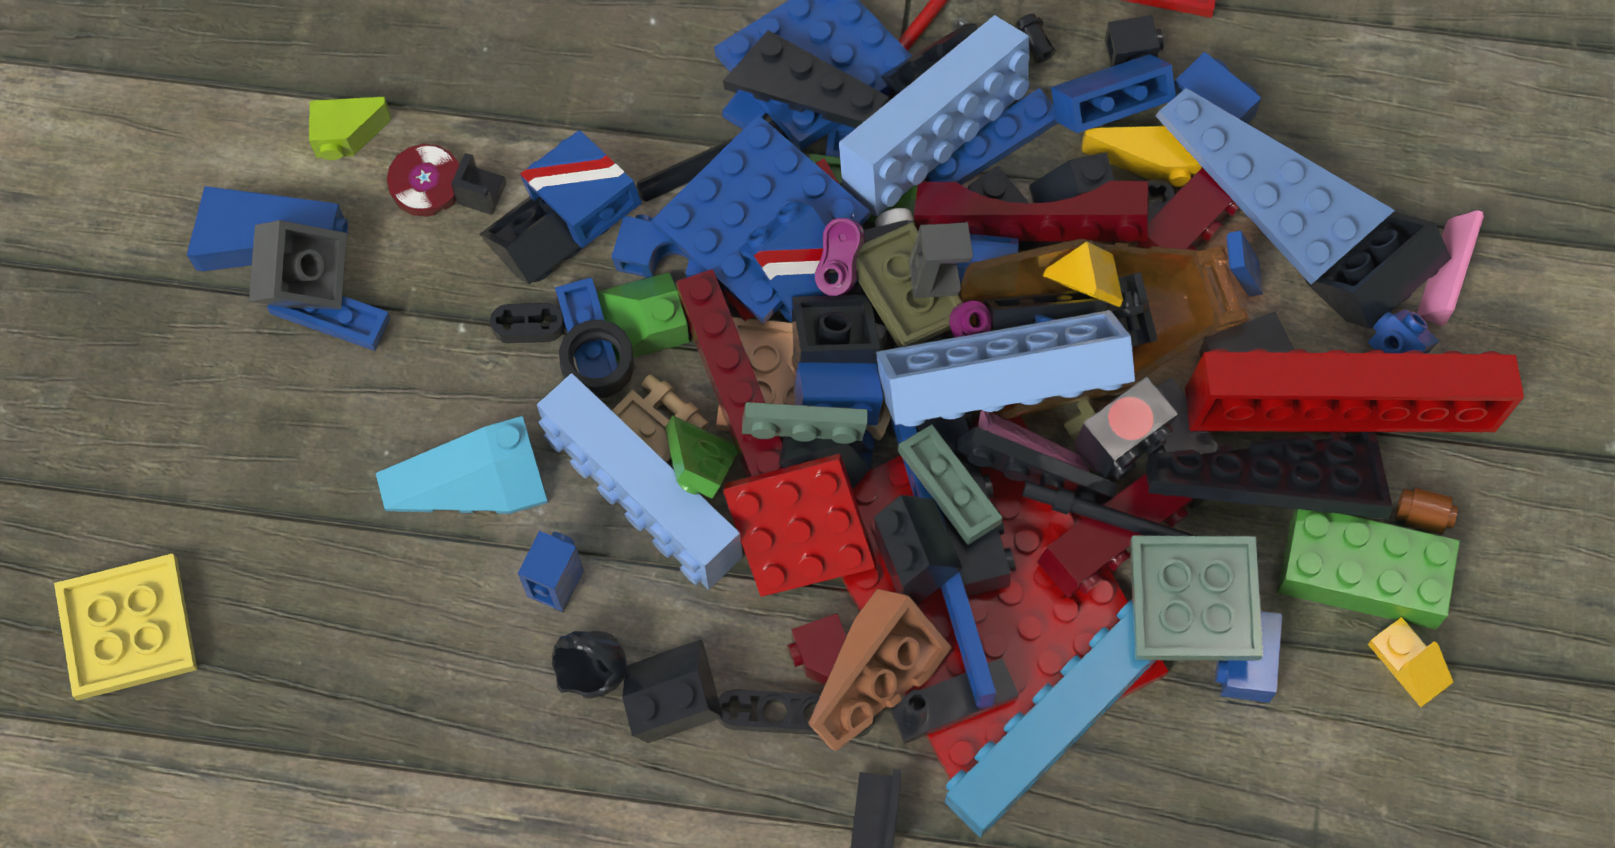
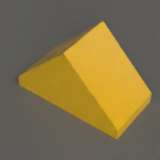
(1089, 272)

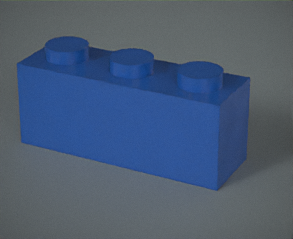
(1113, 93)

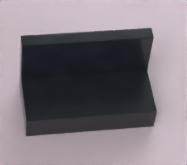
(876, 810)

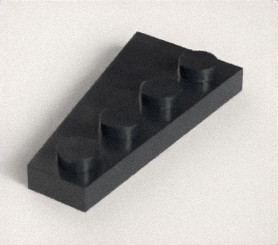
(804, 82)

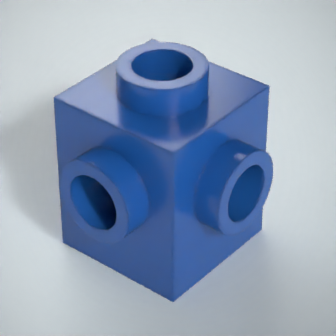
(1402, 333)

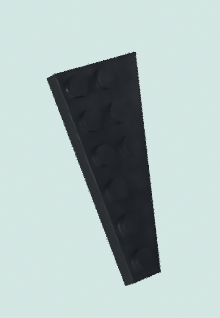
(1286, 473)

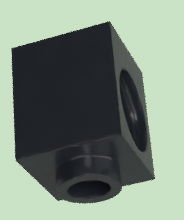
(1132, 39)

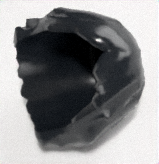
(588, 663)

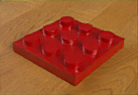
(800, 525)

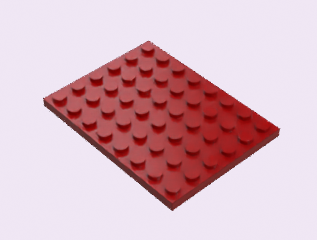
(1024, 623)

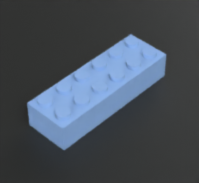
(935, 115)
(1005, 367)
(639, 482)

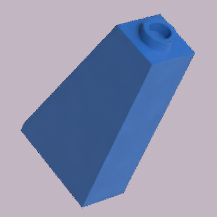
(228, 219)

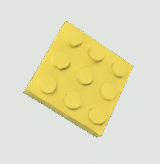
(125, 626)

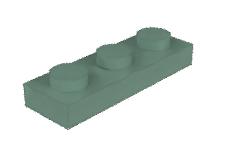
(804, 422)
(949, 484)

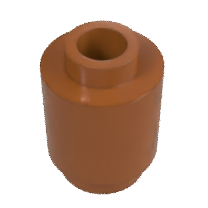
(1426, 510)

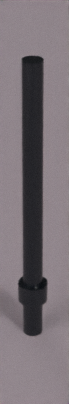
(1065, 502)

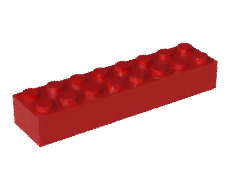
(1352, 391)

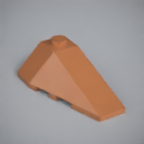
(880, 660)

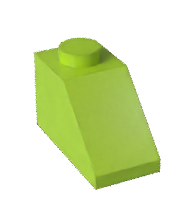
(345, 125)

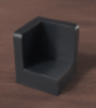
(476, 186)

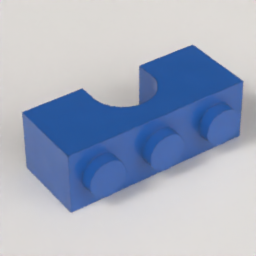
(643, 246)

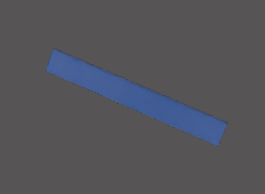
(957, 606)

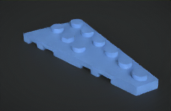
(1289, 198)

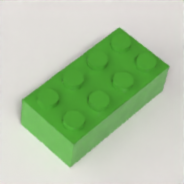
(1369, 567)

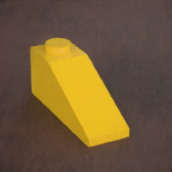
(1143, 151)

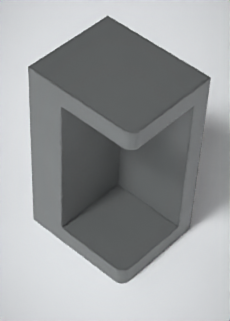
(936, 259)

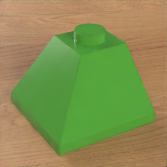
(647, 312)

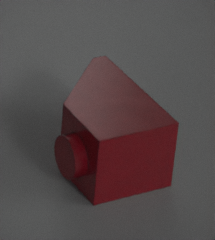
(817, 647)

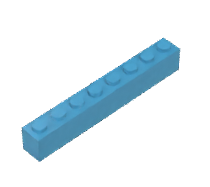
(1049, 728)

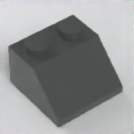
(297, 266)

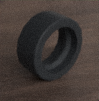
(592, 331)

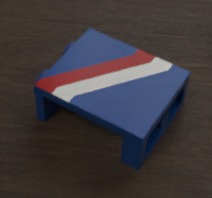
(582, 187)
(790, 253)

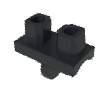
(1135, 310)

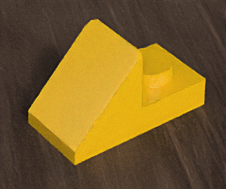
(1415, 665)

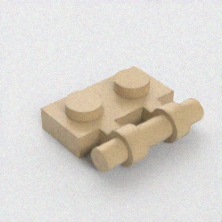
(649, 423)

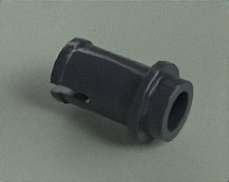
(1038, 41)

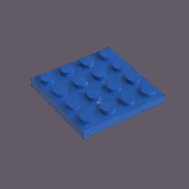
(835, 32)
(742, 193)

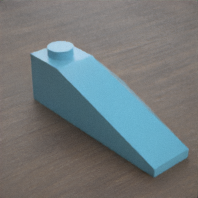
(471, 473)

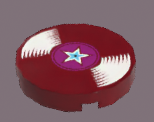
(422, 179)

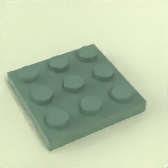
(1196, 598)

